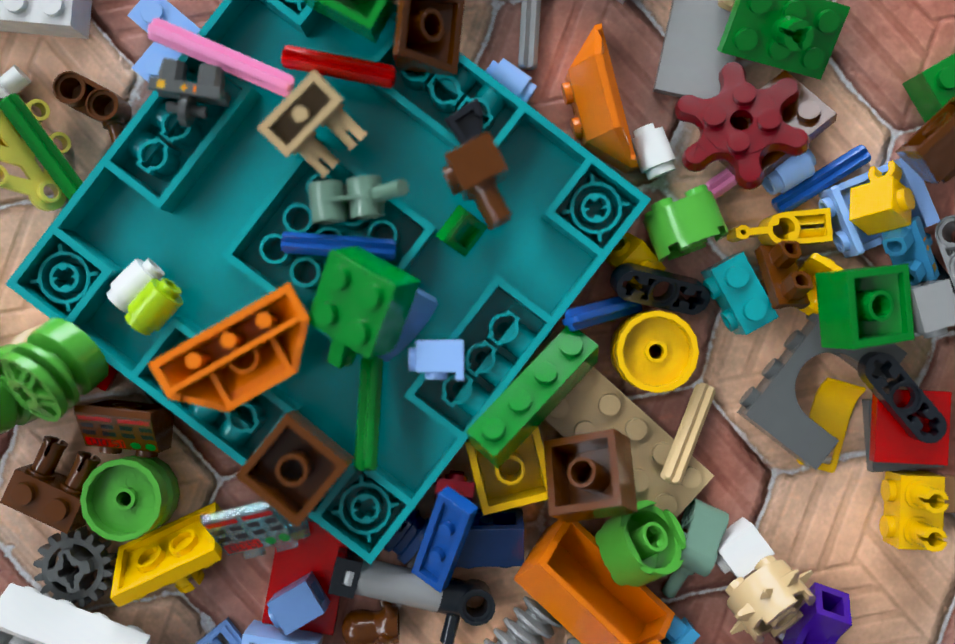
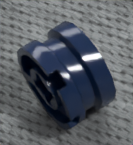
(408, 537)

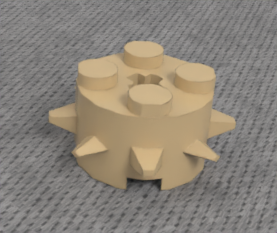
(768, 598)

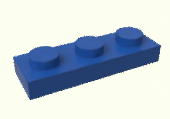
(444, 538)

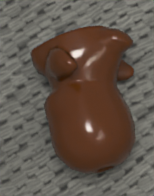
(372, 627)

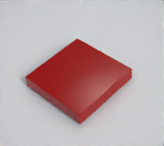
(893, 445)

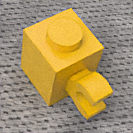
(881, 203)

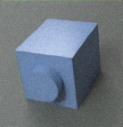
(297, 604)

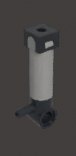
(400, 586)

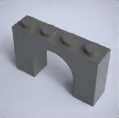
(774, 404)

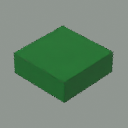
(461, 231)

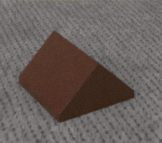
(428, 36)

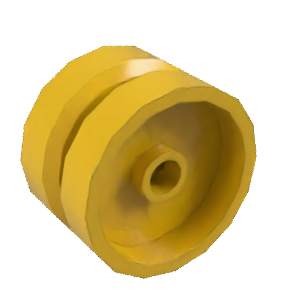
(676, 351)

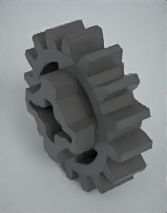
(71, 582)

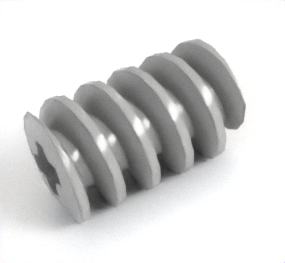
(529, 627)

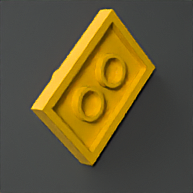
(165, 558)

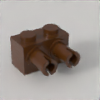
(474, 173)
(48, 494)

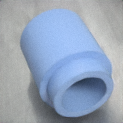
(512, 78)
(790, 173)

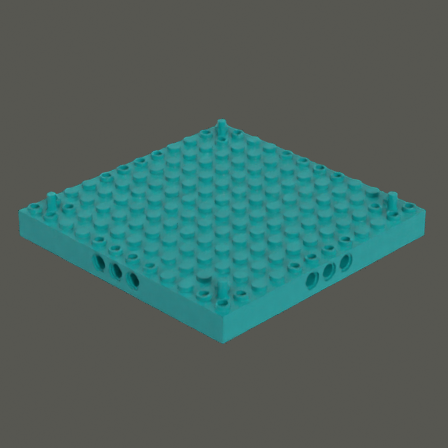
(213, 218)

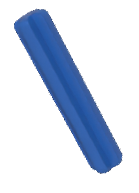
(822, 179)
(321, 244)
(599, 312)

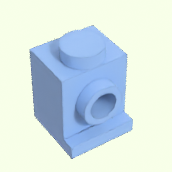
(437, 358)

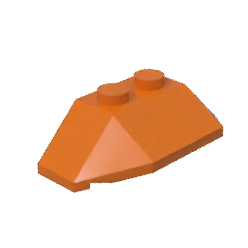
(597, 104)
(238, 354)

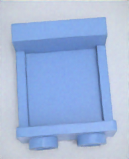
(851, 239)

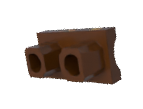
(781, 275)

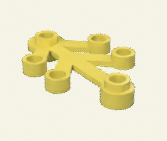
(19, 154)

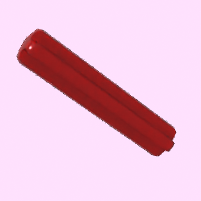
(339, 66)

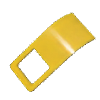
(832, 412)

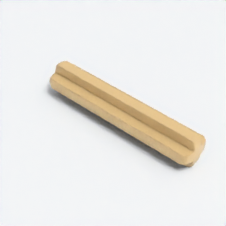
(688, 434)

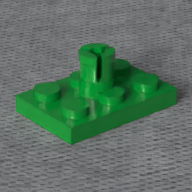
(785, 33)

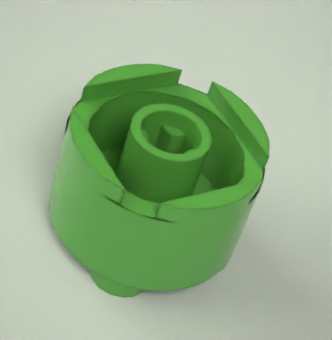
(684, 224)
(641, 545)

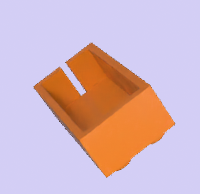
(578, 591)

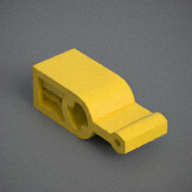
(791, 224)

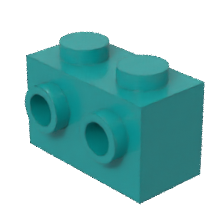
(738, 294)

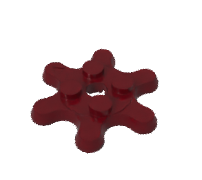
(741, 147)

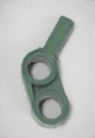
(357, 200)
(705, 530)

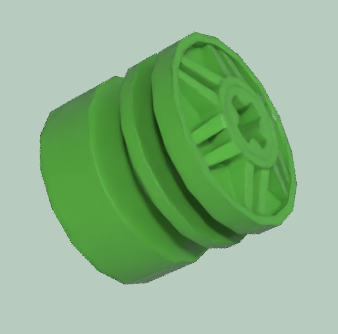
(53, 369)

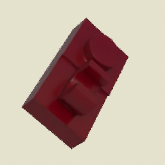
(458, 482)

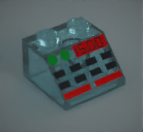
(252, 529)

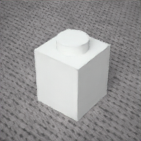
(741, 548)

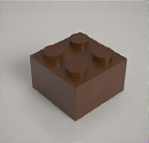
(294, 467)
(590, 476)

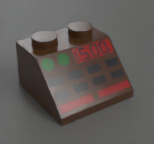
(125, 425)

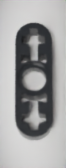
(649, 279)
(918, 400)

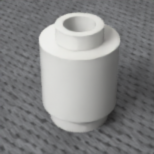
(653, 151)
(132, 281)

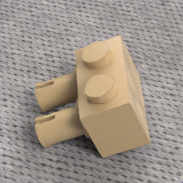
(306, 108)

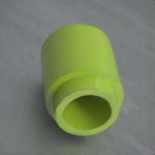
(154, 306)

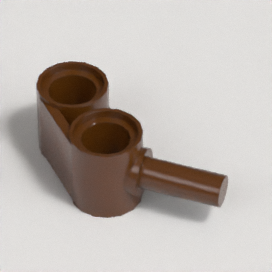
(93, 101)

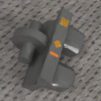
(172, 85)

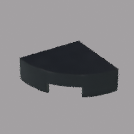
(466, 122)

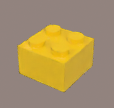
(518, 480)

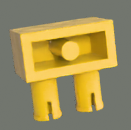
(913, 510)

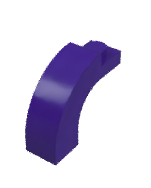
(822, 621)

